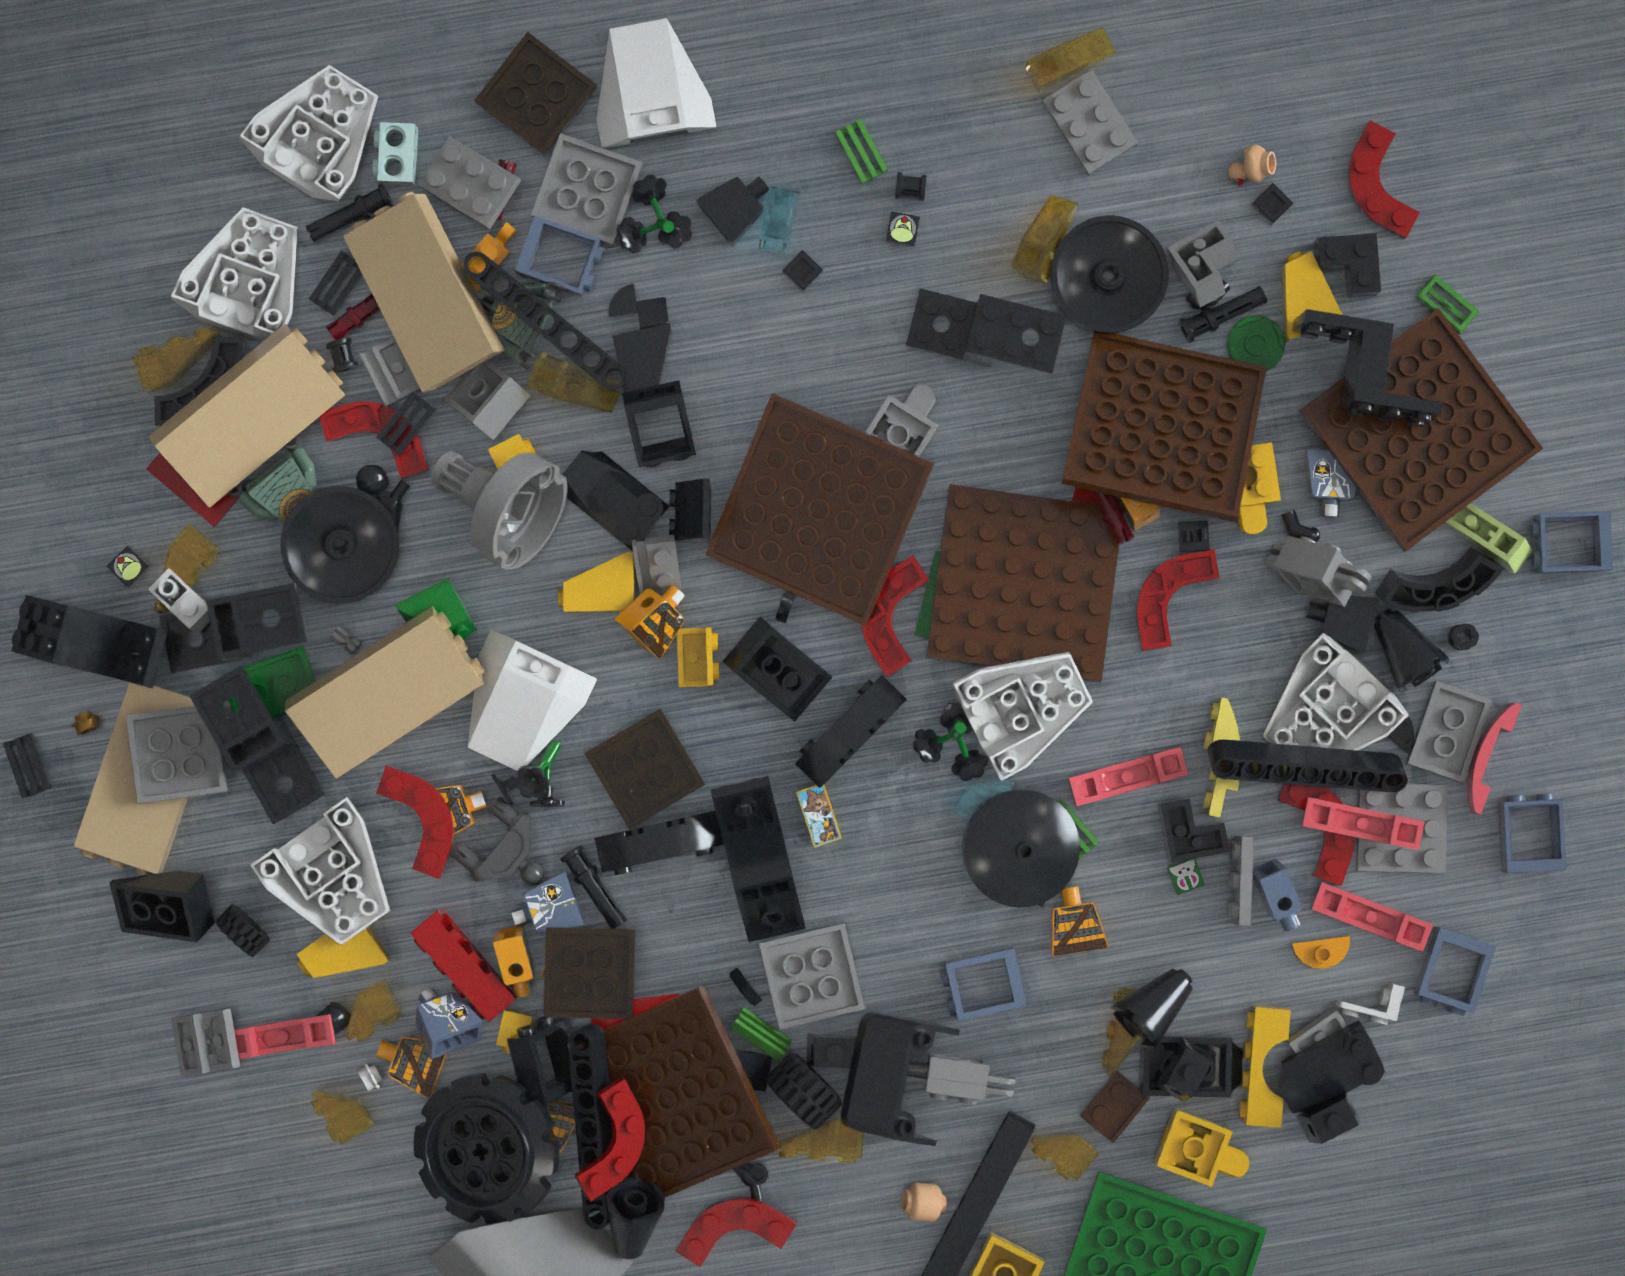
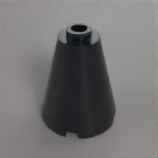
(1407, 650)
(1153, 1006)
(635, 1214)

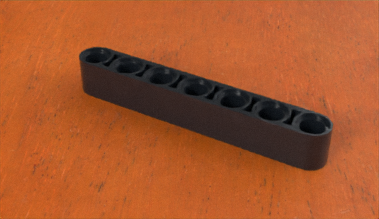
(535, 312)
(1306, 765)
(590, 1111)
(980, 1196)

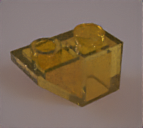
(372, 1007)
(344, 1114)
(1067, 1150)

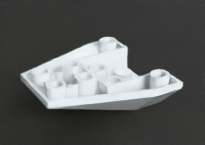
(649, 86)
(314, 133)
(243, 277)
(522, 700)
(1334, 702)
(1021, 707)
(328, 874)

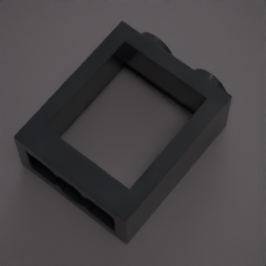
(652, 399)
(528, 1064)

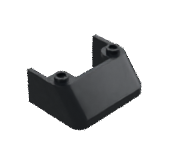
(880, 1075)

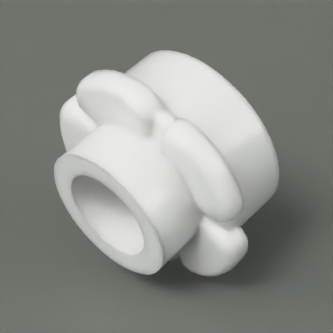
(370, 1077)

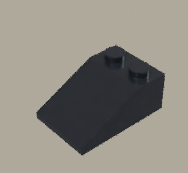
(692, 511)
(777, 669)
(164, 905)

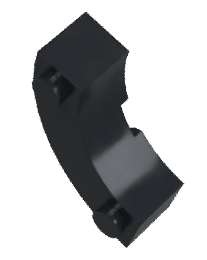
(224, 355)
(1442, 589)
(850, 731)
(659, 841)

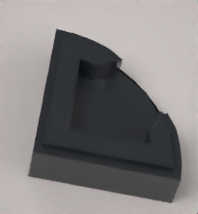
(623, 302)
(785, 607)
(1403, 735)
(745, 987)

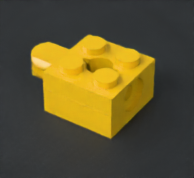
(1259, 489)
(1199, 1149)

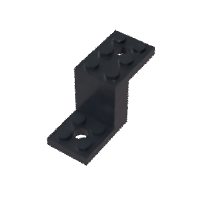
(986, 330)
(1366, 367)
(236, 629)
(88, 641)
(257, 744)
(758, 859)

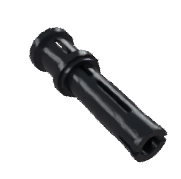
(362, 206)
(1210, 318)
(586, 876)

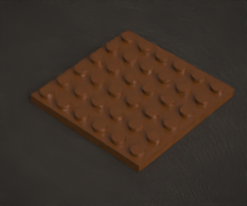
(1164, 426)
(1432, 471)
(819, 508)
(1022, 581)
(690, 1092)

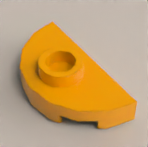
(1322, 952)

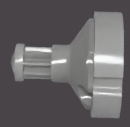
(512, 507)

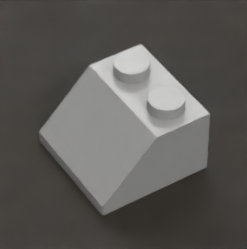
(487, 398)

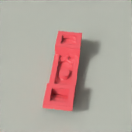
(1128, 776)
(1478, 792)
(1363, 823)
(1372, 917)
(285, 1036)

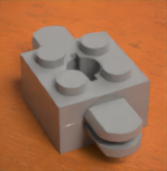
(906, 422)
(1317, 570)
(958, 1077)

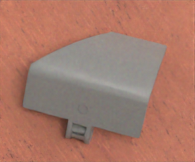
(532, 1247)

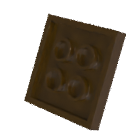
(535, 93)
(644, 768)
(589, 973)

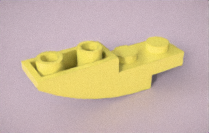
(1223, 728)

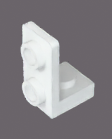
(1390, 999)

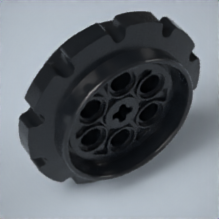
(447, 1176)

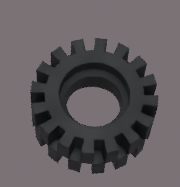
(242, 930)

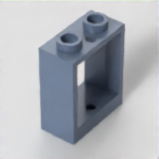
(532, 244)
(1602, 541)
(1558, 861)
(1014, 978)
(1432, 998)

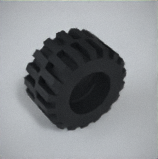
(803, 1091)

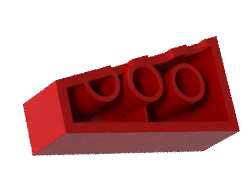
(463, 964)

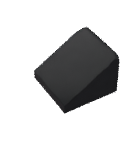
(652, 312)

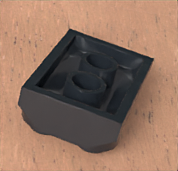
(613, 497)
(1330, 1068)
(1220, 1079)

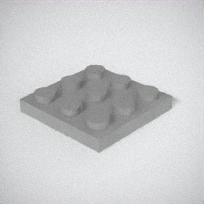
(587, 188)
(174, 755)
(1416, 802)
(812, 976)

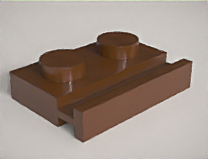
(1114, 1106)

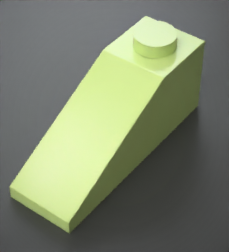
(1491, 537)

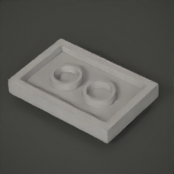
(1090, 122)
(469, 182)
(1449, 731)
(1241, 880)

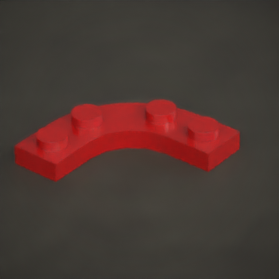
(1366, 184)
(372, 418)
(1158, 589)
(879, 630)
(434, 815)
(1336, 847)
(625, 1144)
(734, 1215)

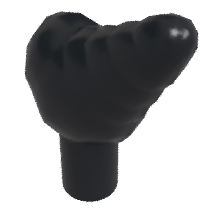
(393, 502)
(753, 1176)

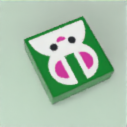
(1185, 876)

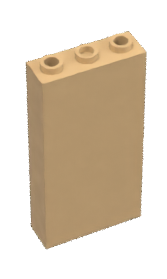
(423, 291)
(248, 414)
(385, 691)
(113, 819)

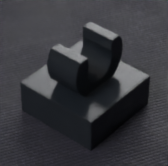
(1193, 536)

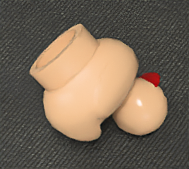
(1256, 165)

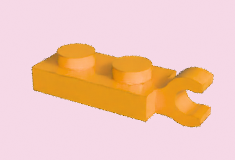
(492, 248)

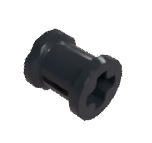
(910, 186)
(344, 346)
(1455, 641)

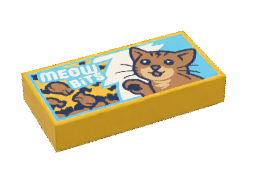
(819, 815)

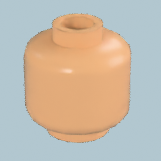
(923, 1202)

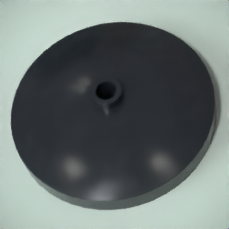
(1115, 247)
(347, 571)
(1000, 831)

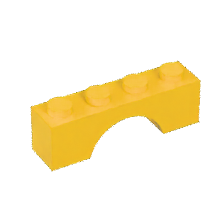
(1267, 1028)

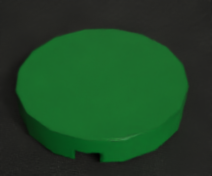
(1256, 341)

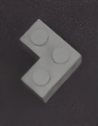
(1200, 258)

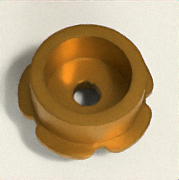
(85, 723)

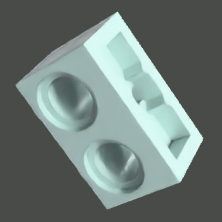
(404, 154)

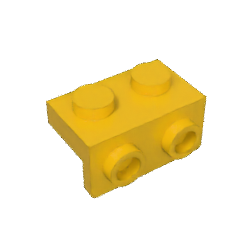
(695, 657)

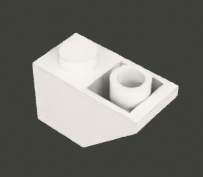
(181, 600)

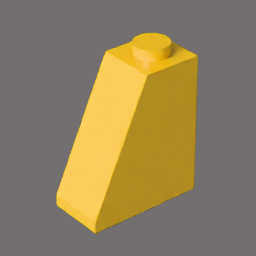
(1304, 289)
(602, 588)
(328, 957)

